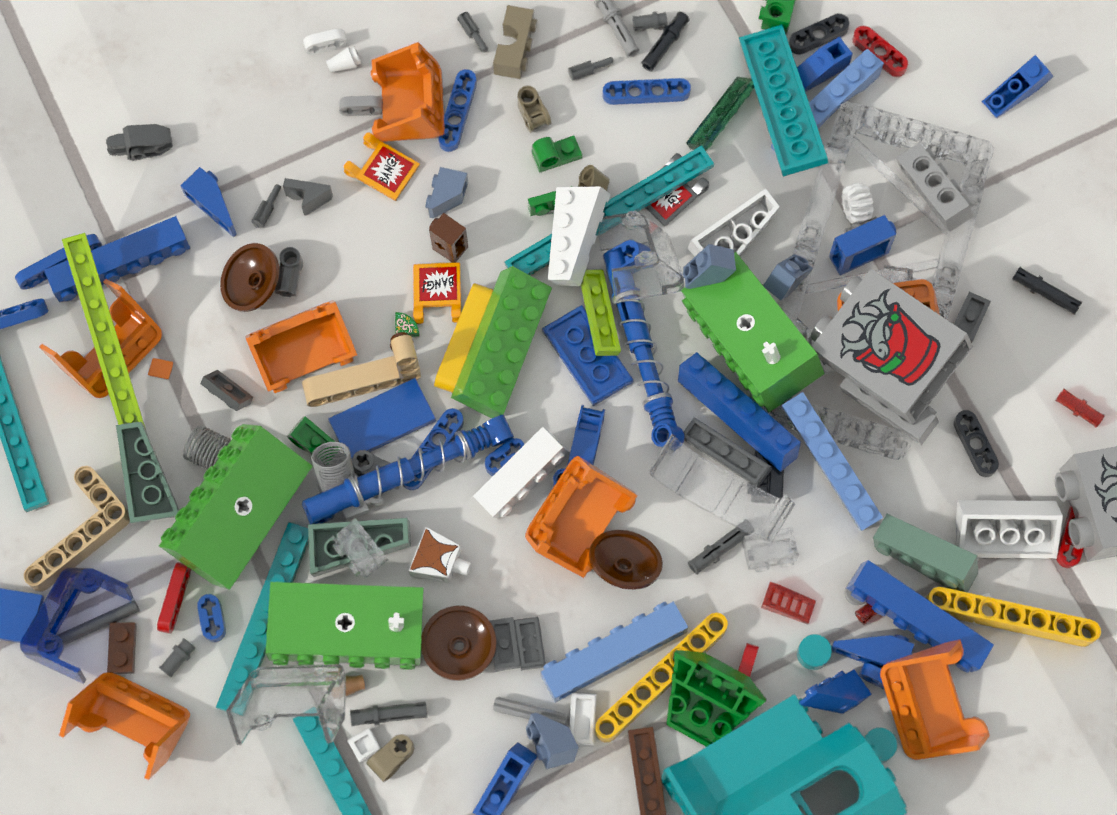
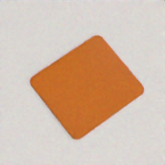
(160, 368)

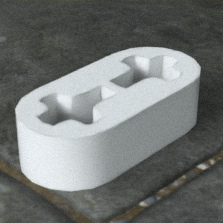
(325, 41)

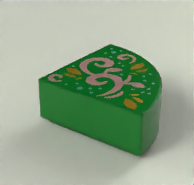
(406, 324)

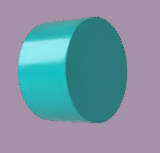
(814, 652)
(884, 742)

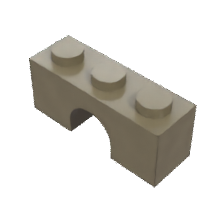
(511, 59)

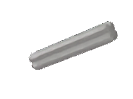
(524, 710)

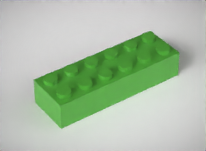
(501, 342)

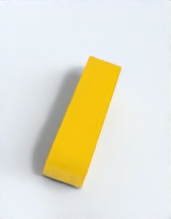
(462, 337)

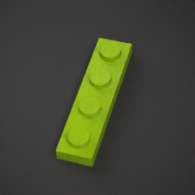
(600, 314)

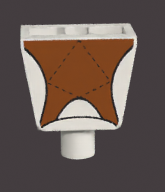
(437, 558)

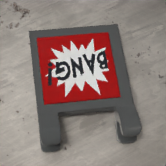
(675, 202)

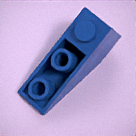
(824, 63)
(1018, 87)
(837, 693)

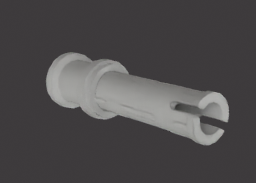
(613, 17)

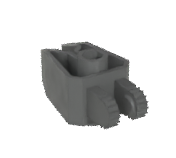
(140, 141)

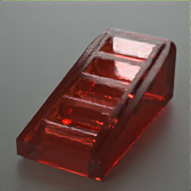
(777, 608)

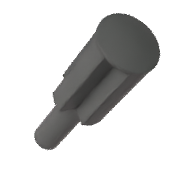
(471, 29)
(587, 68)
(265, 208)

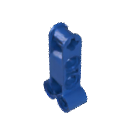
(585, 437)

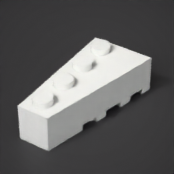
(739, 227)
(574, 231)
(522, 473)

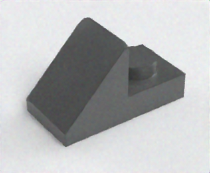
(313, 194)

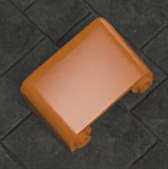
(409, 95)
(301, 345)
(577, 514)

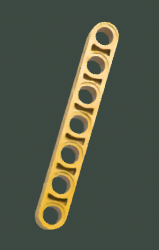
(1023, 614)
(654, 687)

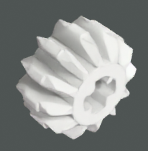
(857, 203)

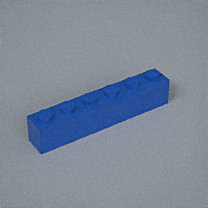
(124, 256)
(739, 411)
(917, 614)

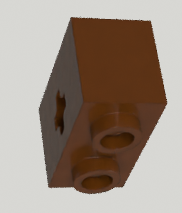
(448, 238)

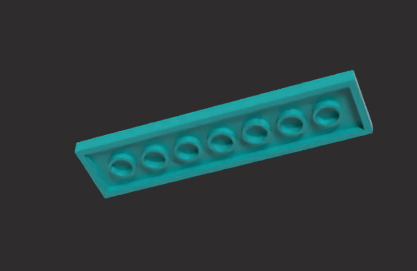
(783, 101)

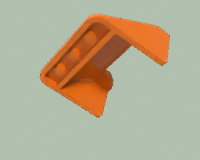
(928, 704)

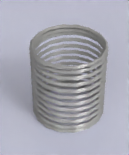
(201, 447)
(320, 471)

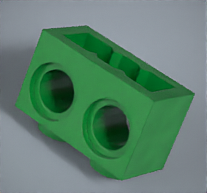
(781, 8)

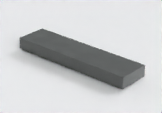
(726, 452)

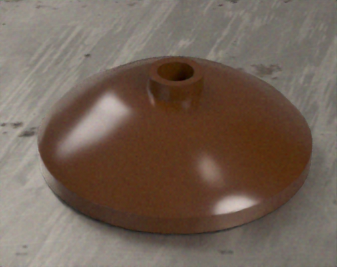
(249, 277)
(625, 559)
(456, 626)

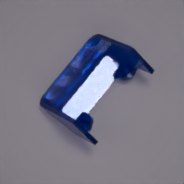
(40, 639)

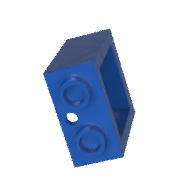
(862, 244)

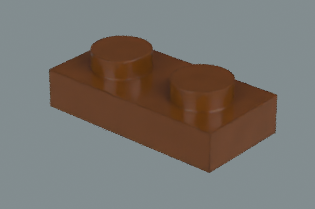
(122, 648)

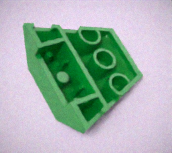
(709, 697)

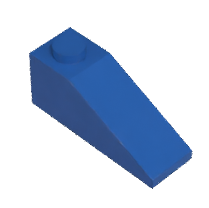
(205, 193)
(874, 649)
(506, 781)

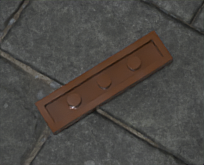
(646, 771)

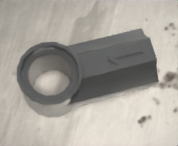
(288, 273)

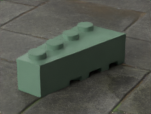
(144, 480)
(388, 535)
(927, 554)

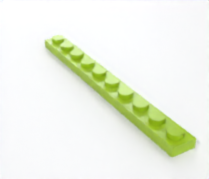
(102, 329)

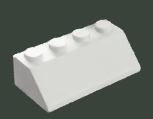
(1009, 528)

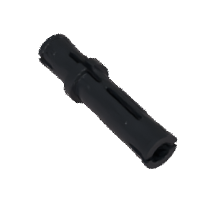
(670, 34)
(1038, 285)

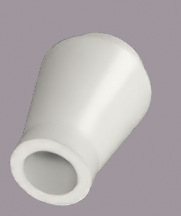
(344, 60)

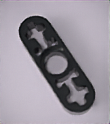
(823, 25)
(972, 453)

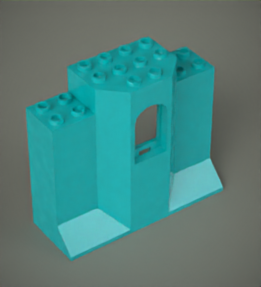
(772, 761)

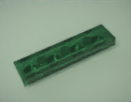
(721, 113)

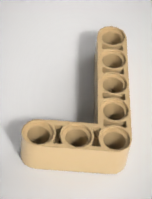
(365, 377)
(83, 533)

